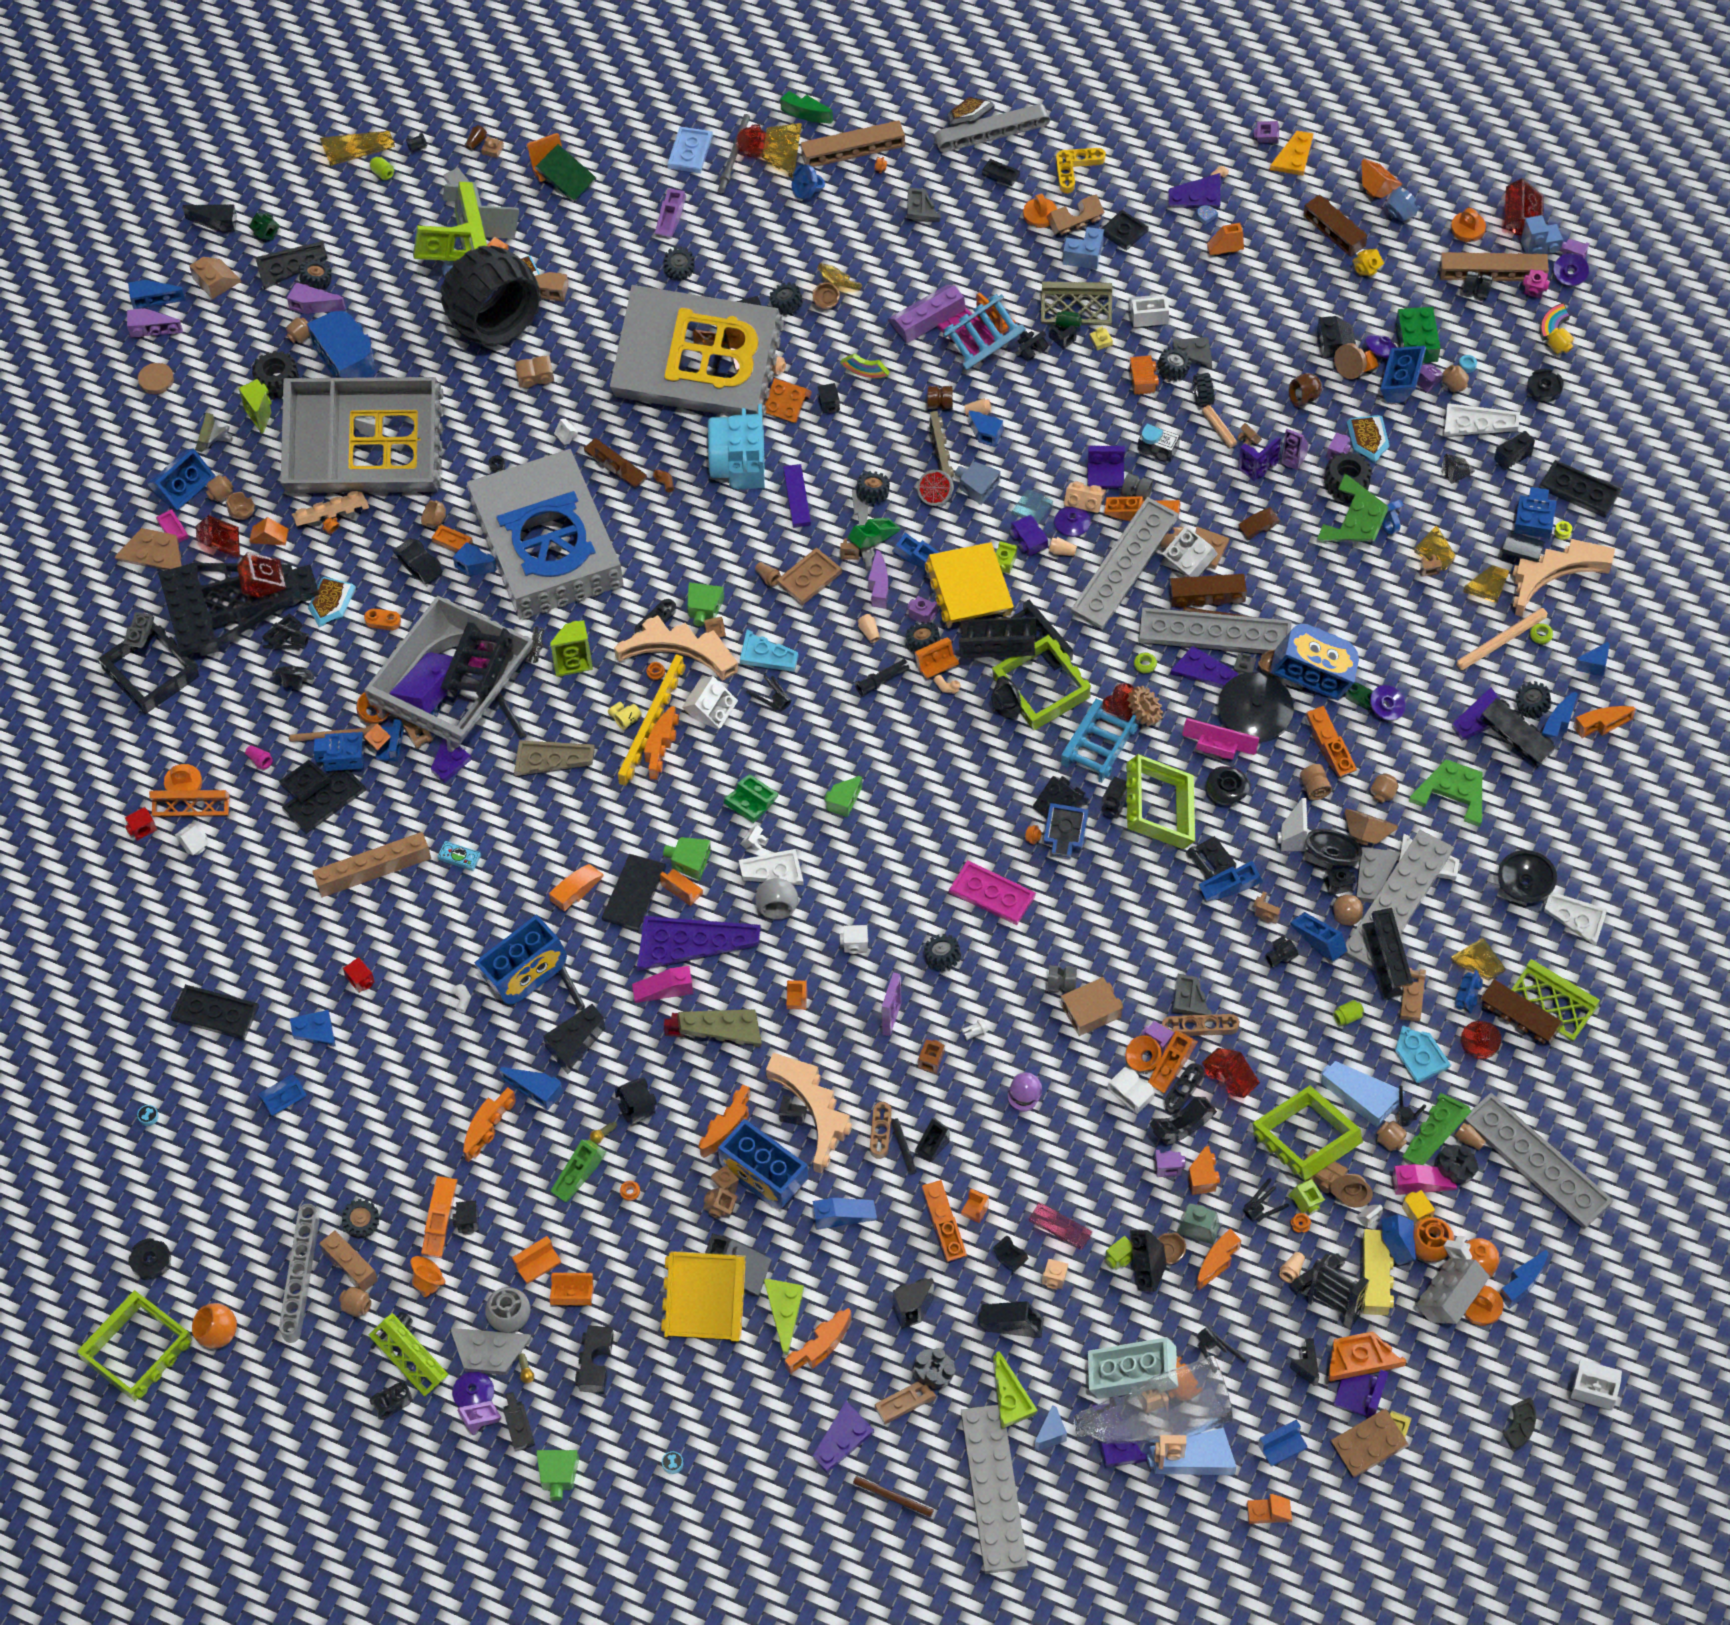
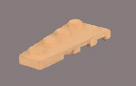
(330, 509)

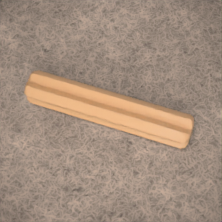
(1219, 426)

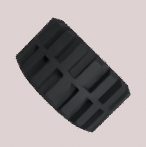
(273, 364)
(1346, 464)

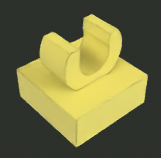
(1101, 338)

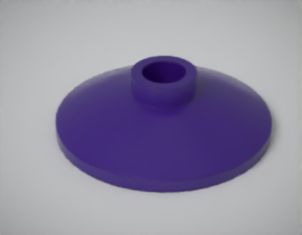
(1573, 263)
(1379, 345)
(1072, 527)
(1392, 698)
(483, 1393)

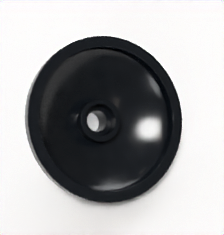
(1333, 847)
(1530, 868)

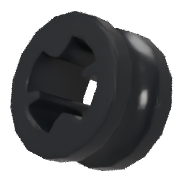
(499, 460)

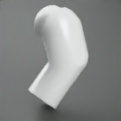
(464, 996)

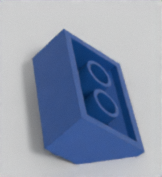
(1402, 373)
(181, 479)

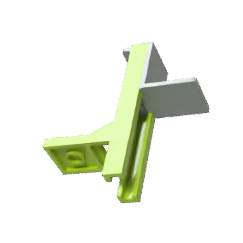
(473, 226)

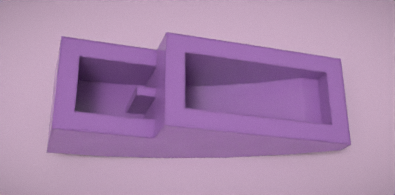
(670, 212)
(878, 582)

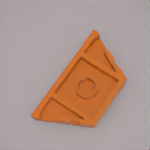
(1361, 1355)

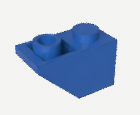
(985, 428)
(474, 561)

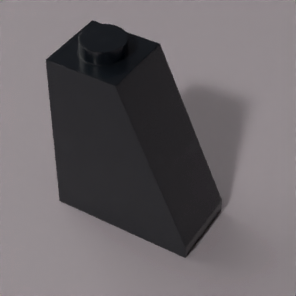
(1011, 1319)

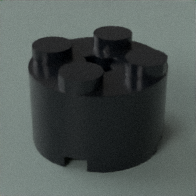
(635, 1100)

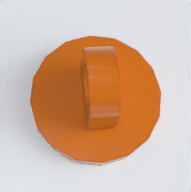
(1037, 210)
(1468, 225)
(183, 778)
(1485, 1308)

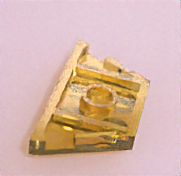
(782, 146)

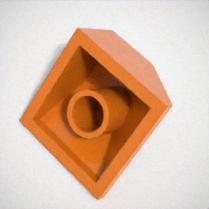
(1377, 179)

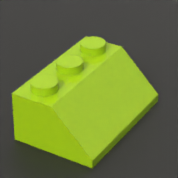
(571, 649)

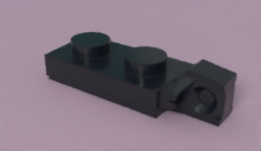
(518, 1423)

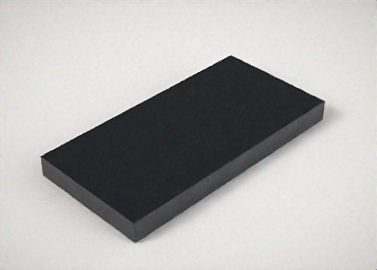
(1580, 488)
(325, 802)
(633, 892)
(214, 1012)

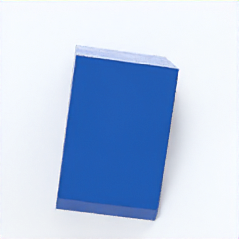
(1593, 661)

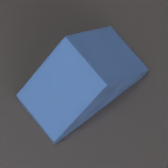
(1052, 1431)

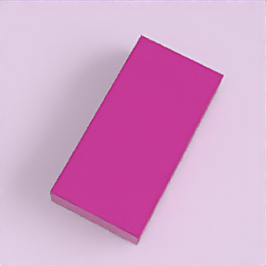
(170, 524)

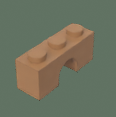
(1062, 221)
(354, 1266)

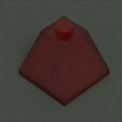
(219, 535)

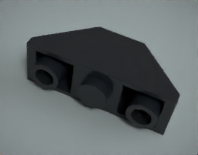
(1148, 1259)

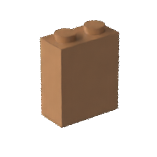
(1091, 1006)

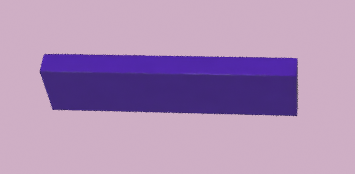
(797, 495)

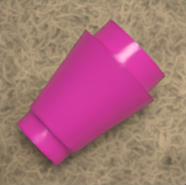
(259, 757)

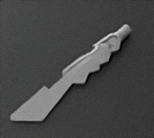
(861, 509)

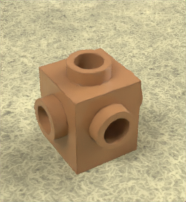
(719, 1202)

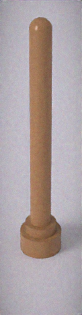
(311, 736)

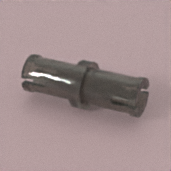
(537, 644)

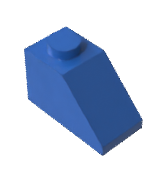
(1399, 1238)

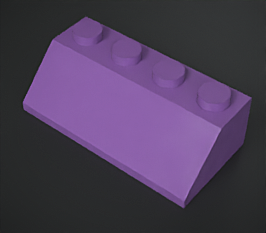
(928, 312)

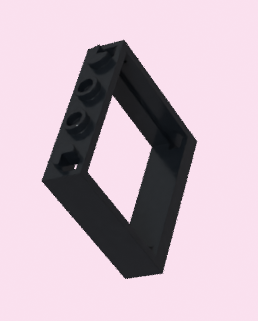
(164, 691)

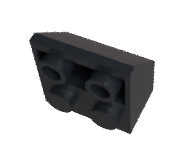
(913, 1301)

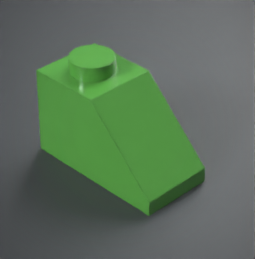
(843, 796)

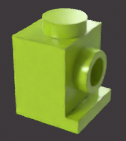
(1006, 556)
(1307, 1197)
(1119, 1254)

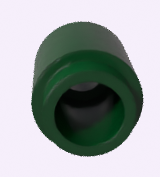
(1066, 319)

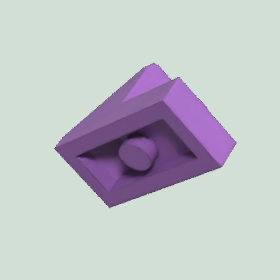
(1429, 377)
(479, 1415)

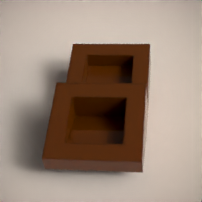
(1258, 522)

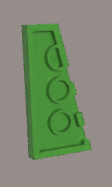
(1439, 1126)

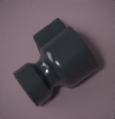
(1284, 952)

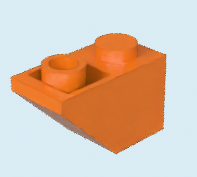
(1227, 239)
(1202, 1173)

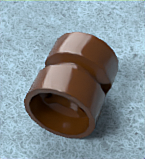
(940, 397)

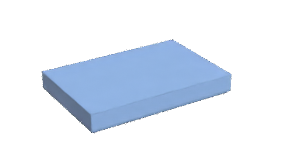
(690, 149)

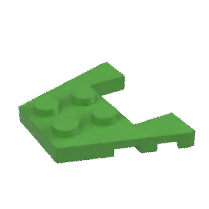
(1363, 516)
(1456, 783)

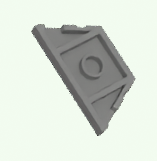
(488, 1350)

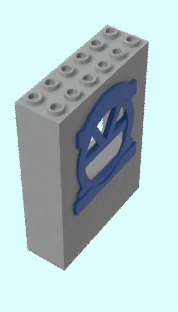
(533, 496)

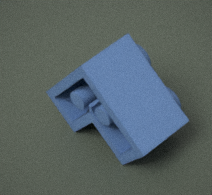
(1539, 237)
(1084, 252)

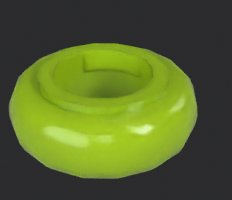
(1541, 628)
(1145, 657)

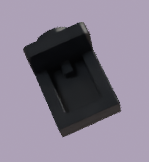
(1009, 1254)

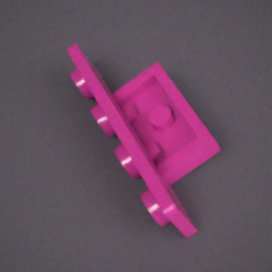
(1219, 739)

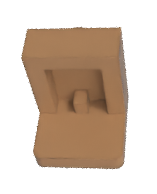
(1266, 911)
(725, 1179)

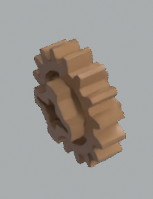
(1145, 706)

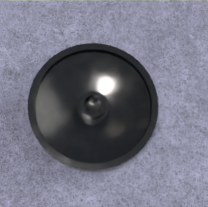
(1256, 706)

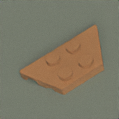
(152, 550)

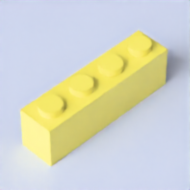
(1377, 1269)

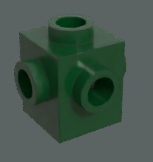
(264, 226)

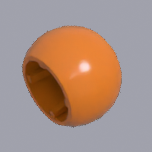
(1428, 1247)
(214, 1326)

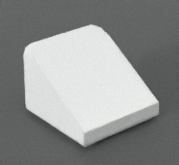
(1370, 1215)

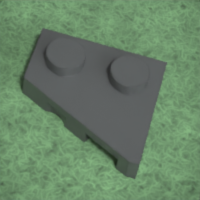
(920, 206)
(1197, 349)
(1189, 997)

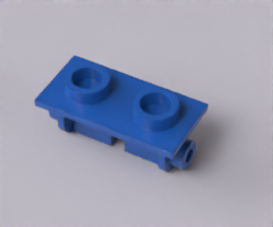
(1472, 984)

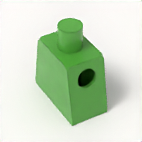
(704, 602)
(689, 856)
(557, 1471)

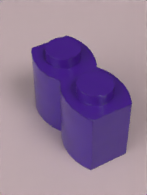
(1029, 535)

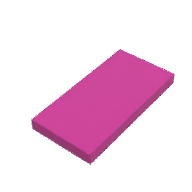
(965, 336)
(992, 892)

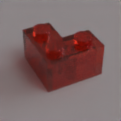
(1233, 1070)

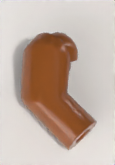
(664, 478)

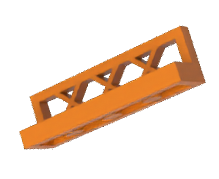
(190, 795)

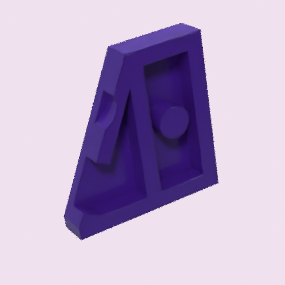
(449, 763)

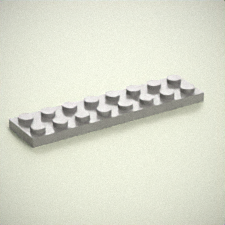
(1124, 563)
(1212, 630)
(1403, 889)
(1538, 1161)
(994, 1490)

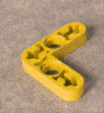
(1072, 161)

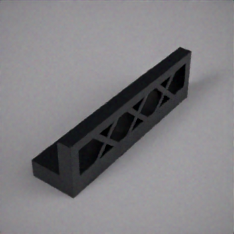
(1045, 628)

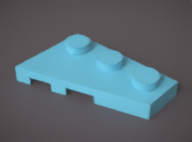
(763, 653)

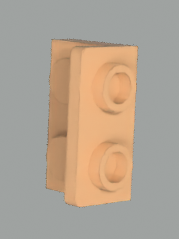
(1170, 1446)

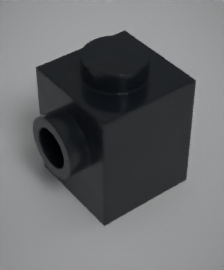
(466, 1217)

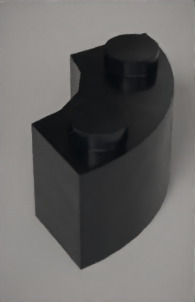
(418, 561)

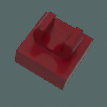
(671, 1026)

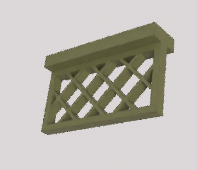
(1060, 290)

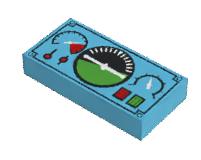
(459, 856)

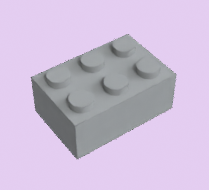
(1452, 1291)

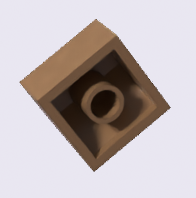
(213, 276)

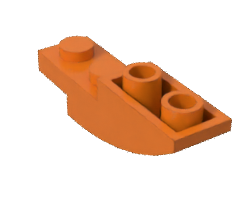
(1127, 507)
(660, 739)
(1329, 743)
(724, 1125)
(481, 1127)
(439, 1216)
(943, 1221)
(826, 1340)

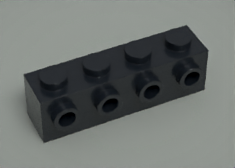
(1517, 732)

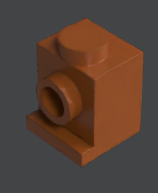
(931, 1056)

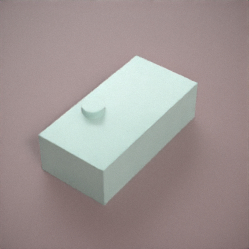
(1129, 1365)

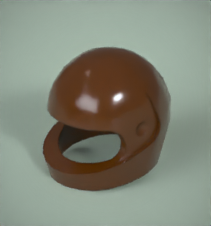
(1310, 387)

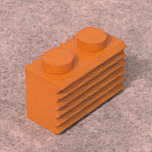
(1142, 374)

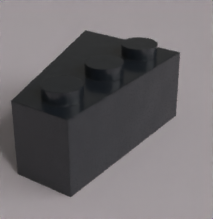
(574, 1037)

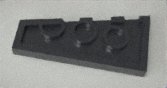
(286, 263)

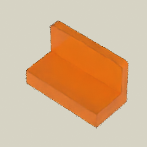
(681, 886)
(536, 1260)

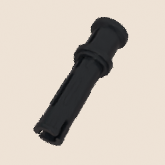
(874, 681)

